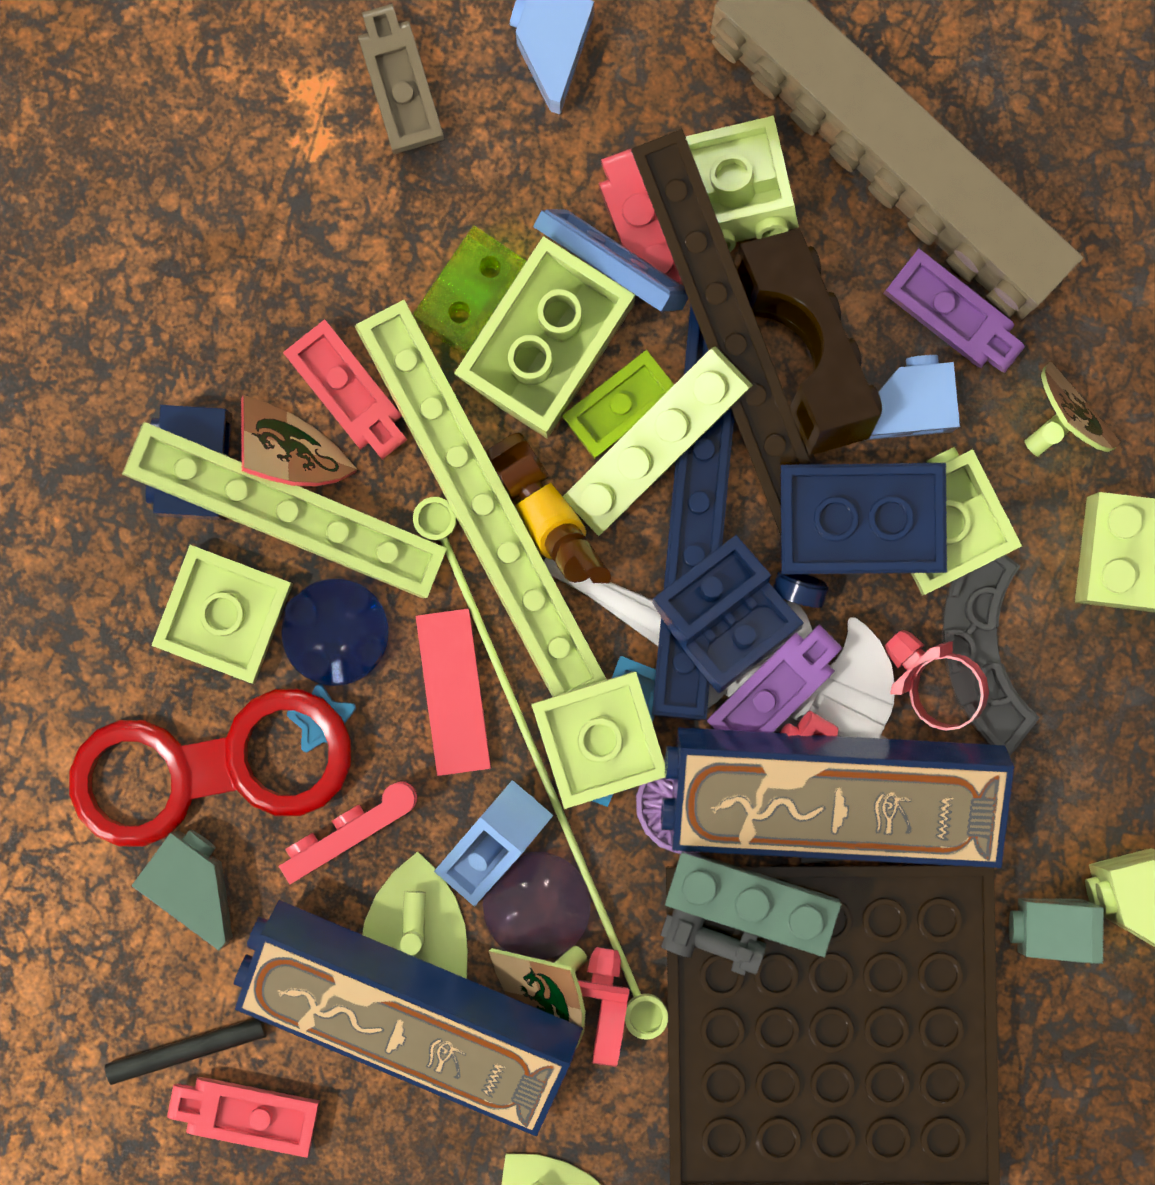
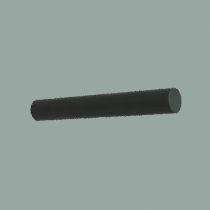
(185, 1050)

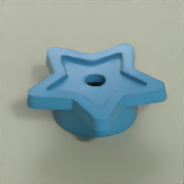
(311, 733)

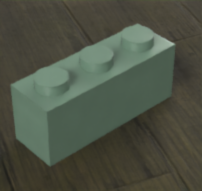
(753, 902)

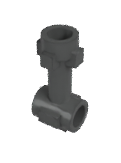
(686, 932)

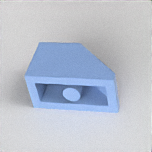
(551, 42)
(918, 400)
(493, 843)

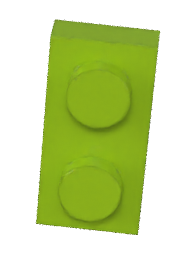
(618, 404)

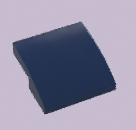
(727, 614)

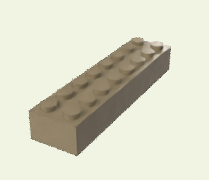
(897, 149)

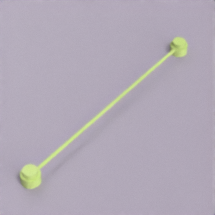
(645, 1013)

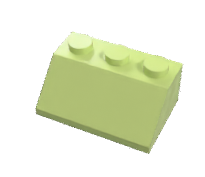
(545, 337)

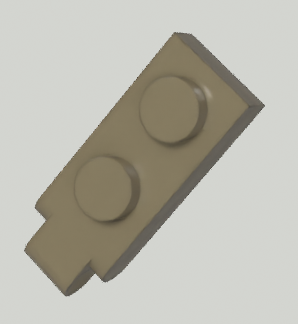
(399, 81)

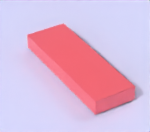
(453, 692)

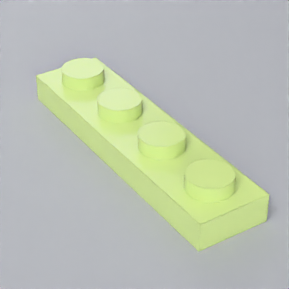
(657, 440)

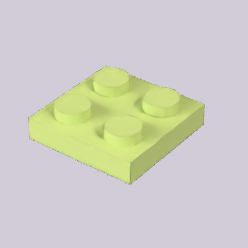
(222, 614)
(599, 739)

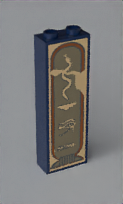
(838, 797)
(405, 1017)

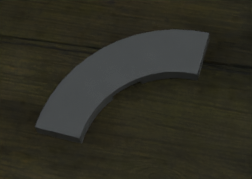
(971, 623)

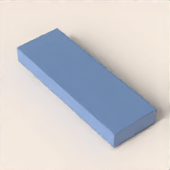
(612, 259)

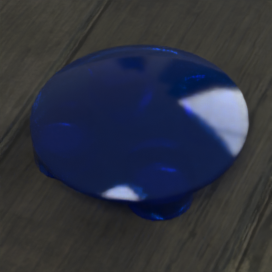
(335, 632)

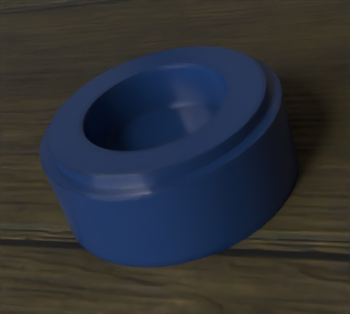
(801, 589)

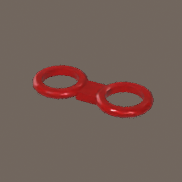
(209, 768)

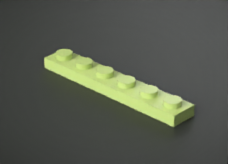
(284, 511)

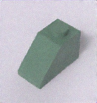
(189, 886)
(1058, 929)

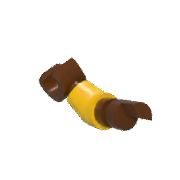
(545, 512)

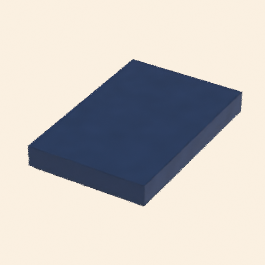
(863, 518)

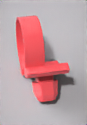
(907, 651)
(604, 966)

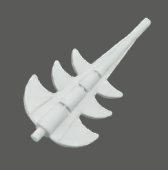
(852, 698)

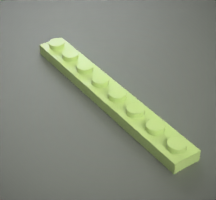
(479, 500)

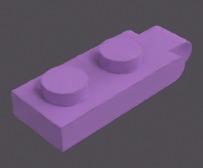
(955, 313)
(779, 684)

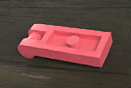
(351, 829)

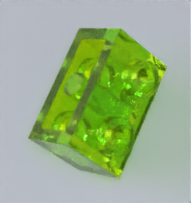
(467, 290)

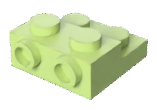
(745, 179)
(975, 521)

